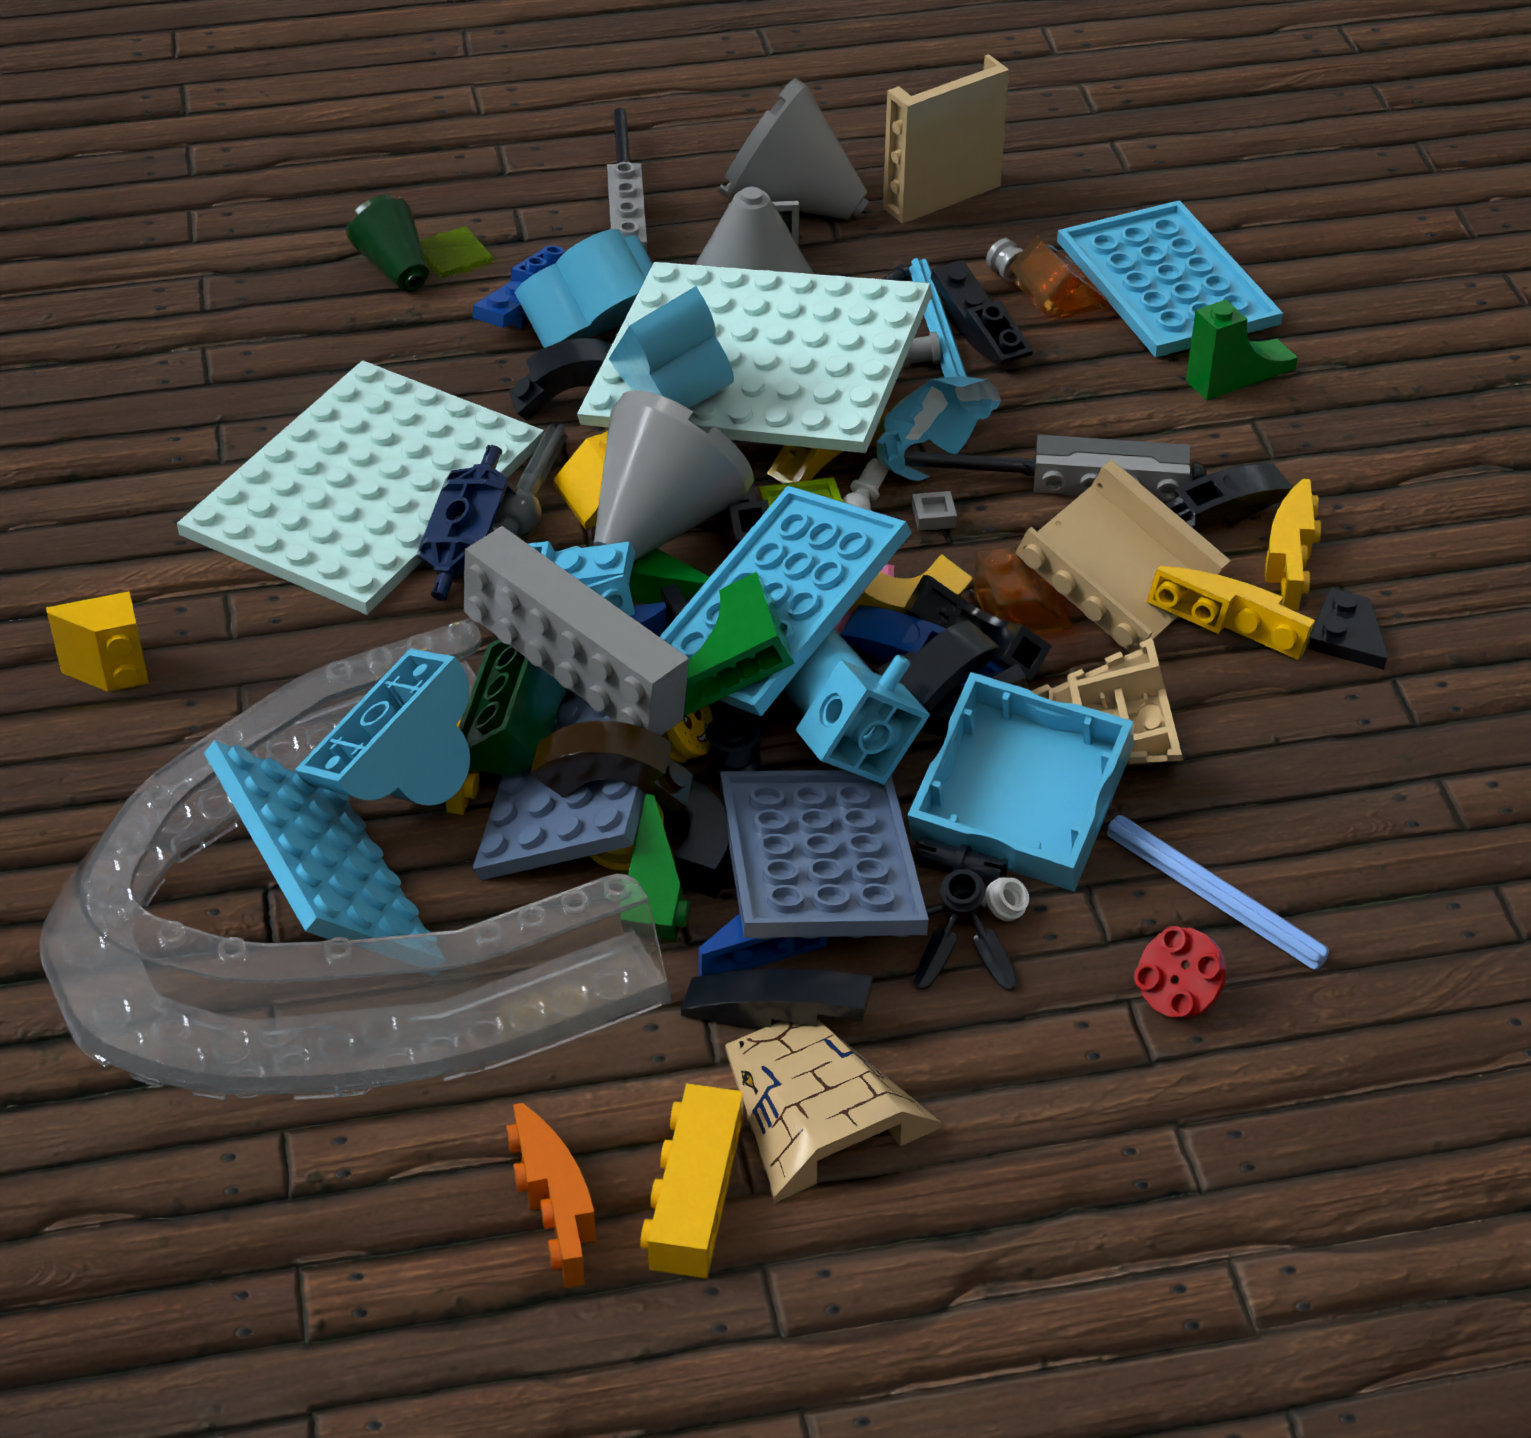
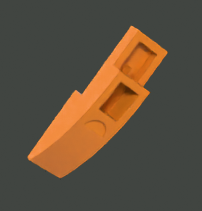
(556, 1188)

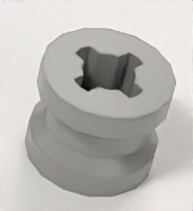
(1002, 256)

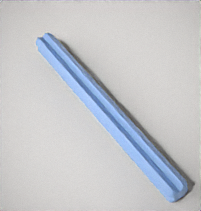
(1218, 892)

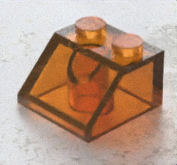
(1055, 281)
(1017, 592)

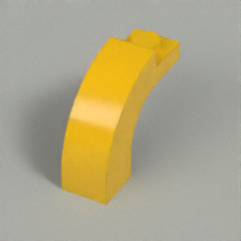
(894, 592)

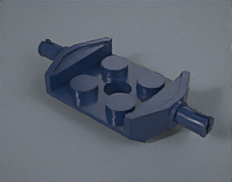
(476, 496)

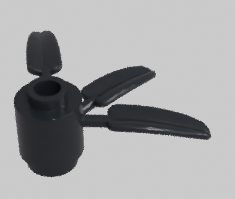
(963, 904)

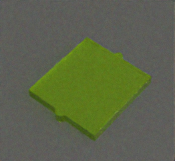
(454, 252)

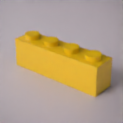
(694, 1181)

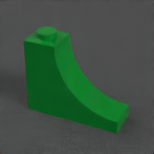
(1225, 358)
(741, 648)

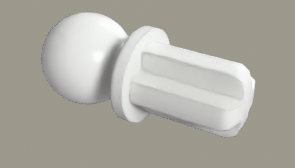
(867, 486)

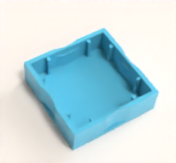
(1023, 779)

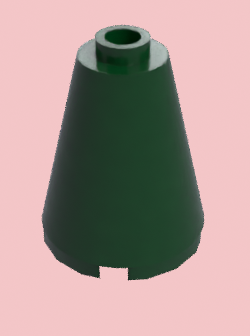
(389, 240)

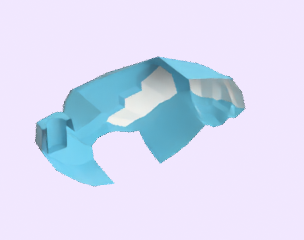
(937, 411)

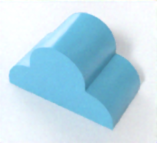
(586, 288)
(674, 352)
(399, 736)

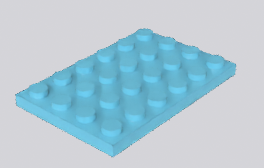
(1160, 270)
(814, 563)
(315, 849)

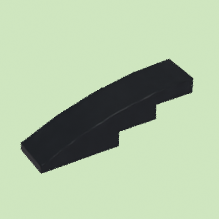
(781, 994)

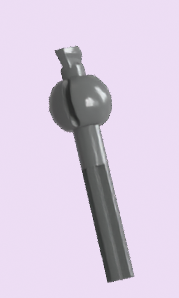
(522, 511)

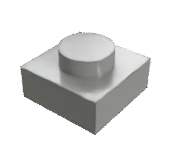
(934, 510)

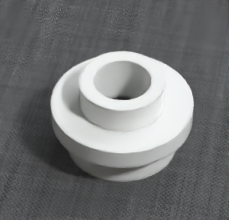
(1007, 898)

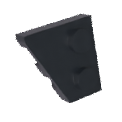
(1349, 630)

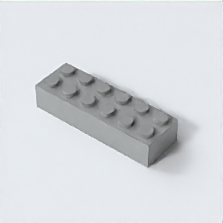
(574, 633)

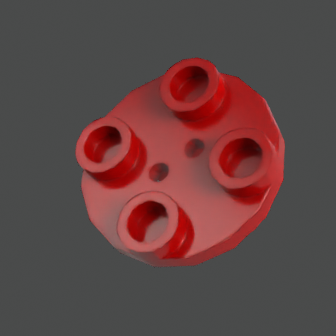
(1166, 959)

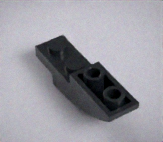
(980, 321)
(1229, 495)

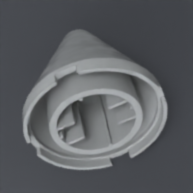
(798, 159)
(753, 237)
(663, 473)

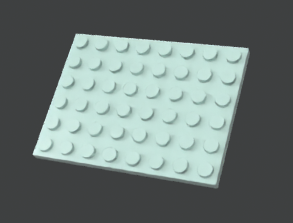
(803, 348)
(353, 485)

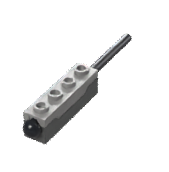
(625, 186)
(1072, 463)

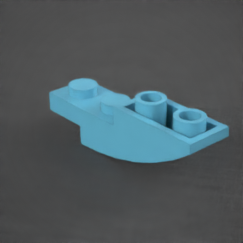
(593, 562)

